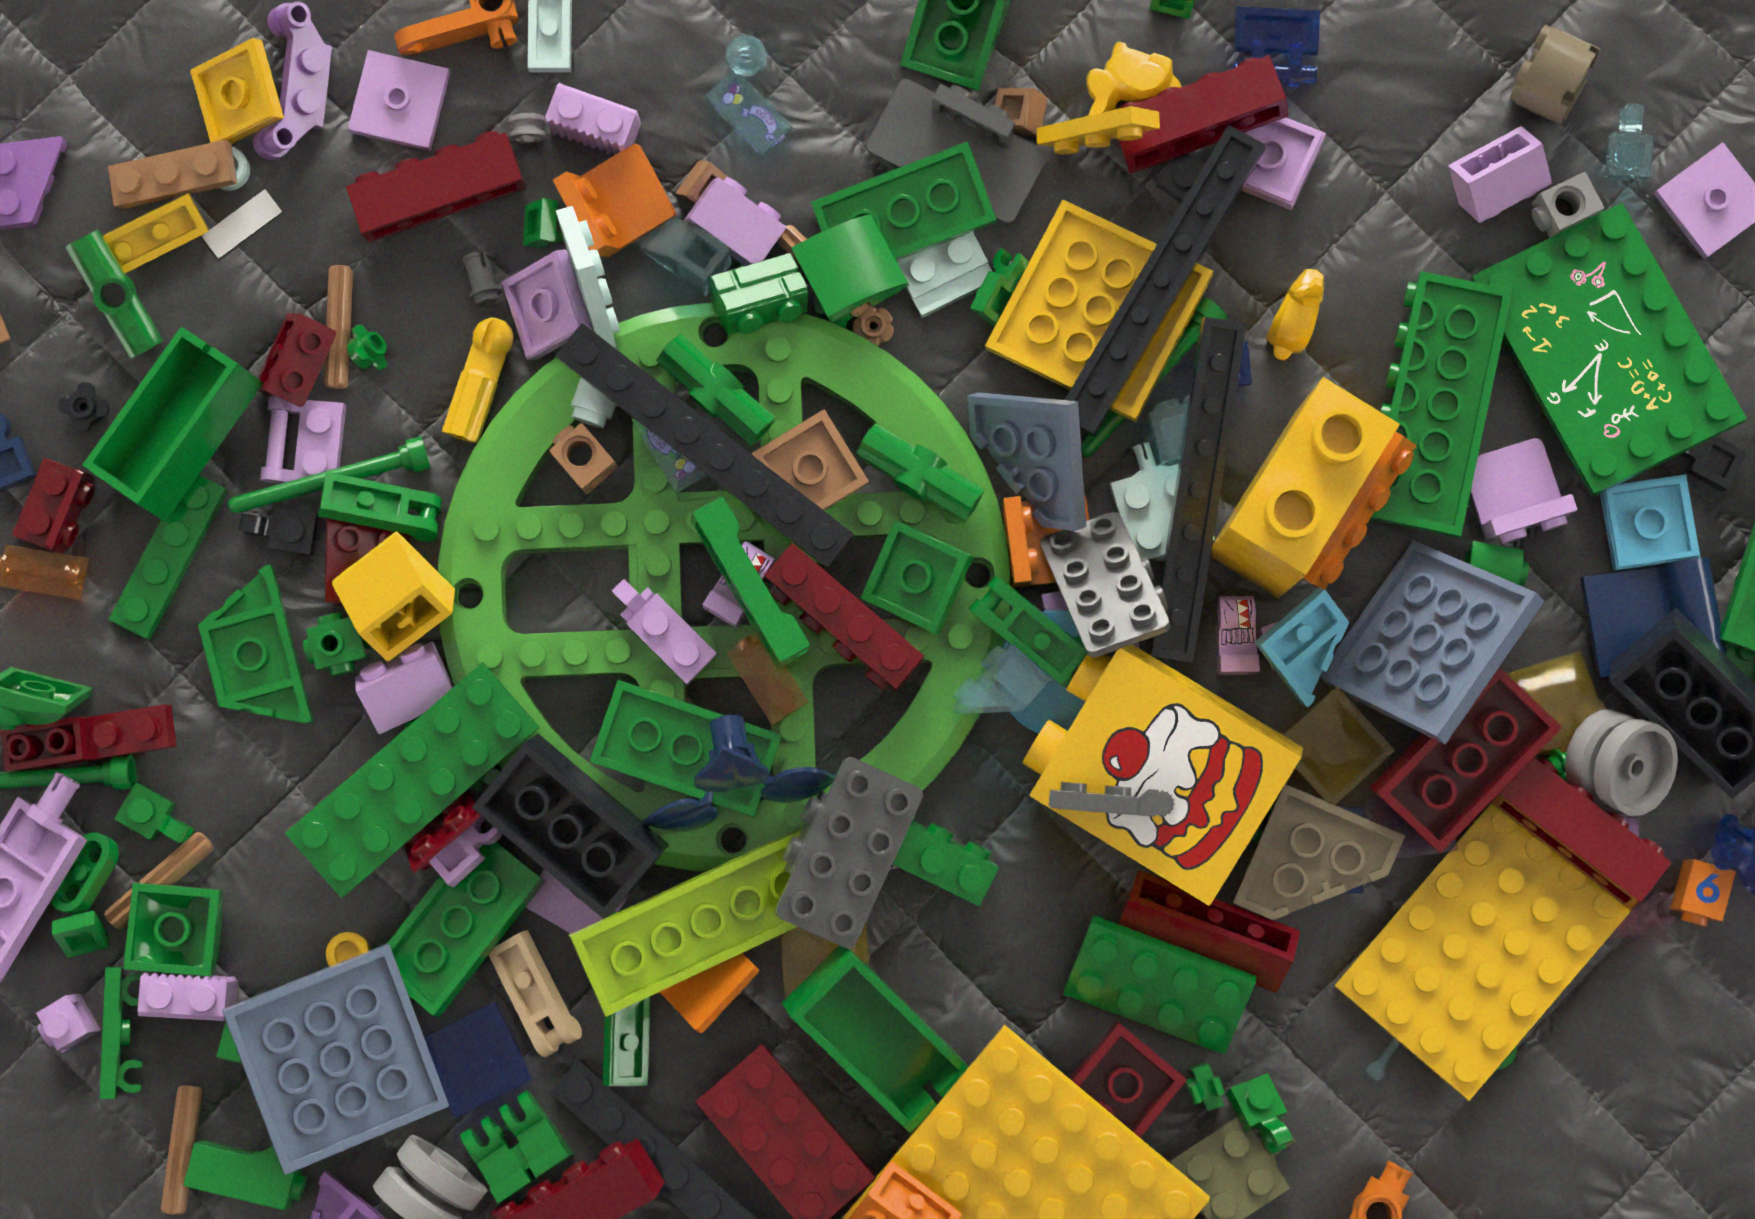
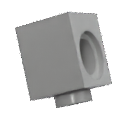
(1577, 192)

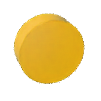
(345, 947)

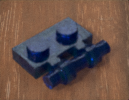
(1279, 32)
(1735, 847)

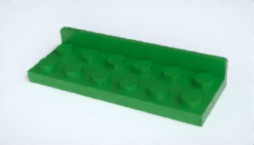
(1442, 397)

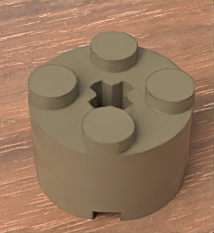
(1554, 74)

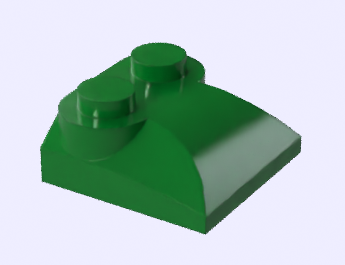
(36, 698)
(174, 929)

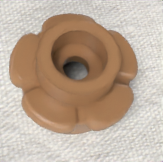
(881, 318)

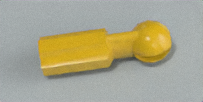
(478, 380)

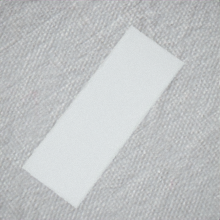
(241, 223)

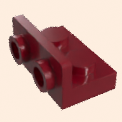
(296, 359)
(55, 506)

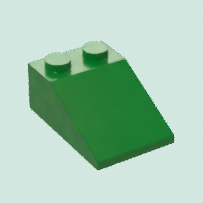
(954, 39)

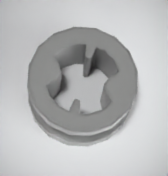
(527, 128)

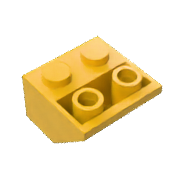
(394, 596)

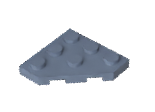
(1036, 452)

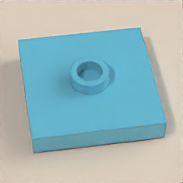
(1649, 523)

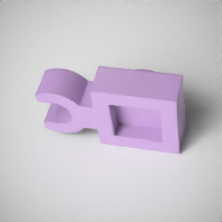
(463, 854)

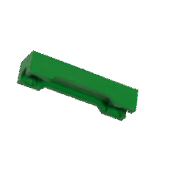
(775, 629)

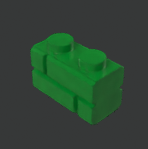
(759, 294)

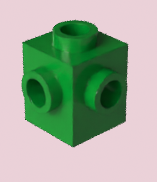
(320, 645)

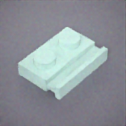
(945, 273)

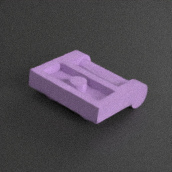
(317, 440)

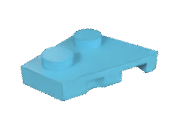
(1304, 643)

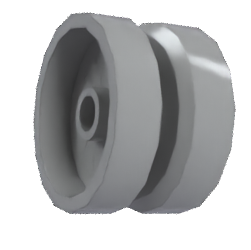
(1622, 761)
(430, 1183)

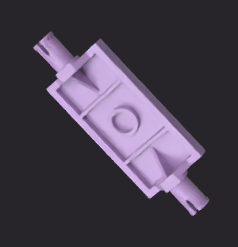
(33, 862)

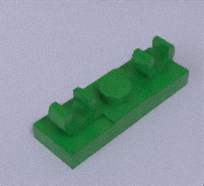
(116, 1033)

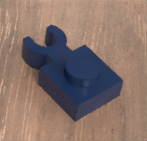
(14, 458)

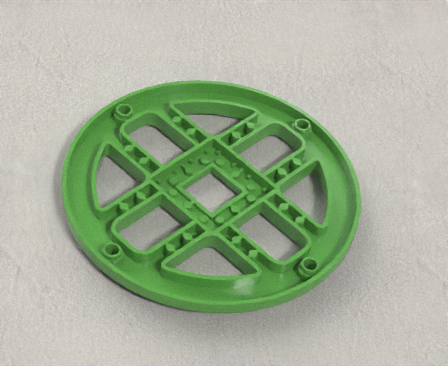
(490, 530)

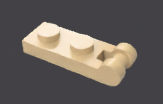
(534, 993)

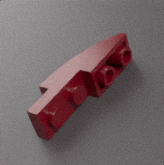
(89, 738)

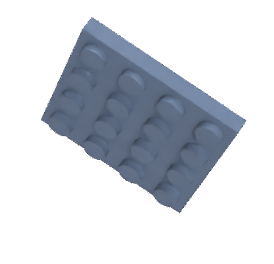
(1431, 640)
(335, 1058)

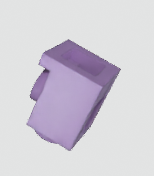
(67, 1023)

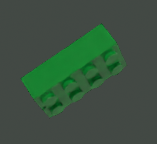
(173, 424)
(874, 1036)

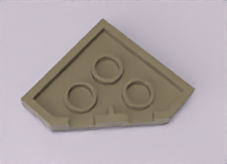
(1313, 855)

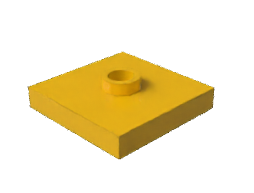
(237, 92)

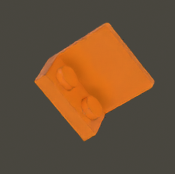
(617, 200)
(1023, 538)
(711, 991)
(902, 1197)

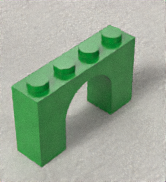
(242, 1172)

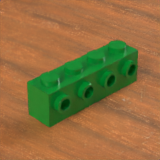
(946, 863)

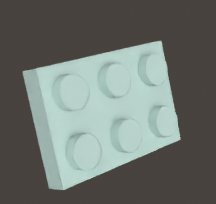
(587, 268)

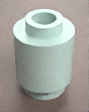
(591, 406)

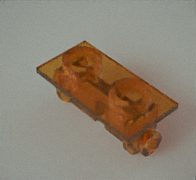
(43, 572)
(772, 688)

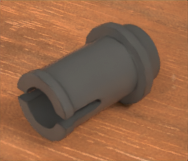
(481, 279)

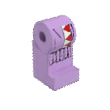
(721, 599)
(1236, 636)

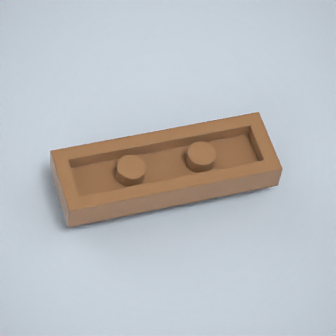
(172, 174)

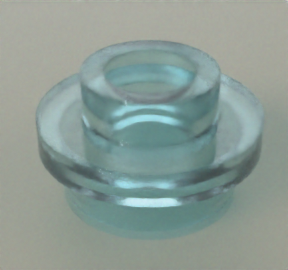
(748, 46)

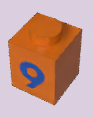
(1702, 892)

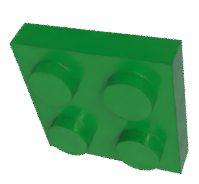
(917, 577)

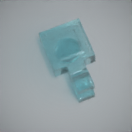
(1629, 151)

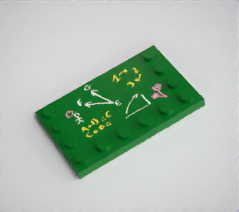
(1610, 351)

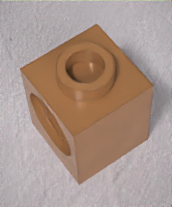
(593, 472)

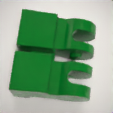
(509, 1168)

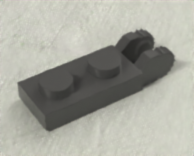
(1114, 800)

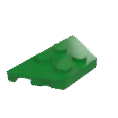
(255, 653)

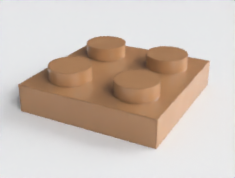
(815, 461)

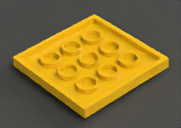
(1073, 295)

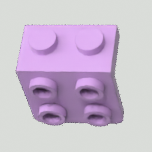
(1518, 492)

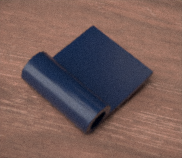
(1631, 602)

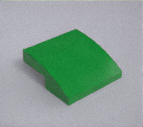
(850, 266)

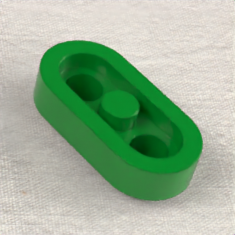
(87, 874)

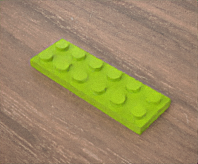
(685, 928)

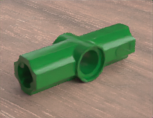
(127, 319)
(715, 390)
(920, 472)

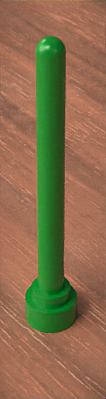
(1190, 336)
(409, 456)
(118, 773)

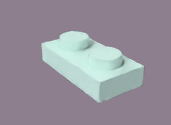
(549, 35)

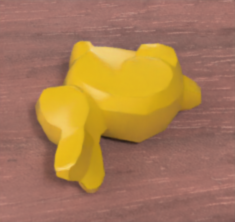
(1129, 77)
(1297, 315)

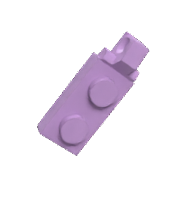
(664, 631)

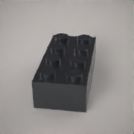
(1694, 695)
(570, 826)

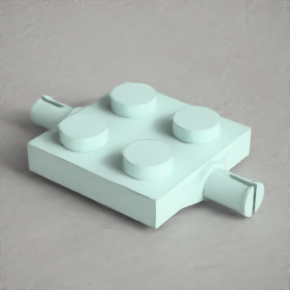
(1147, 503)

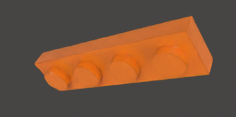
(1370, 498)

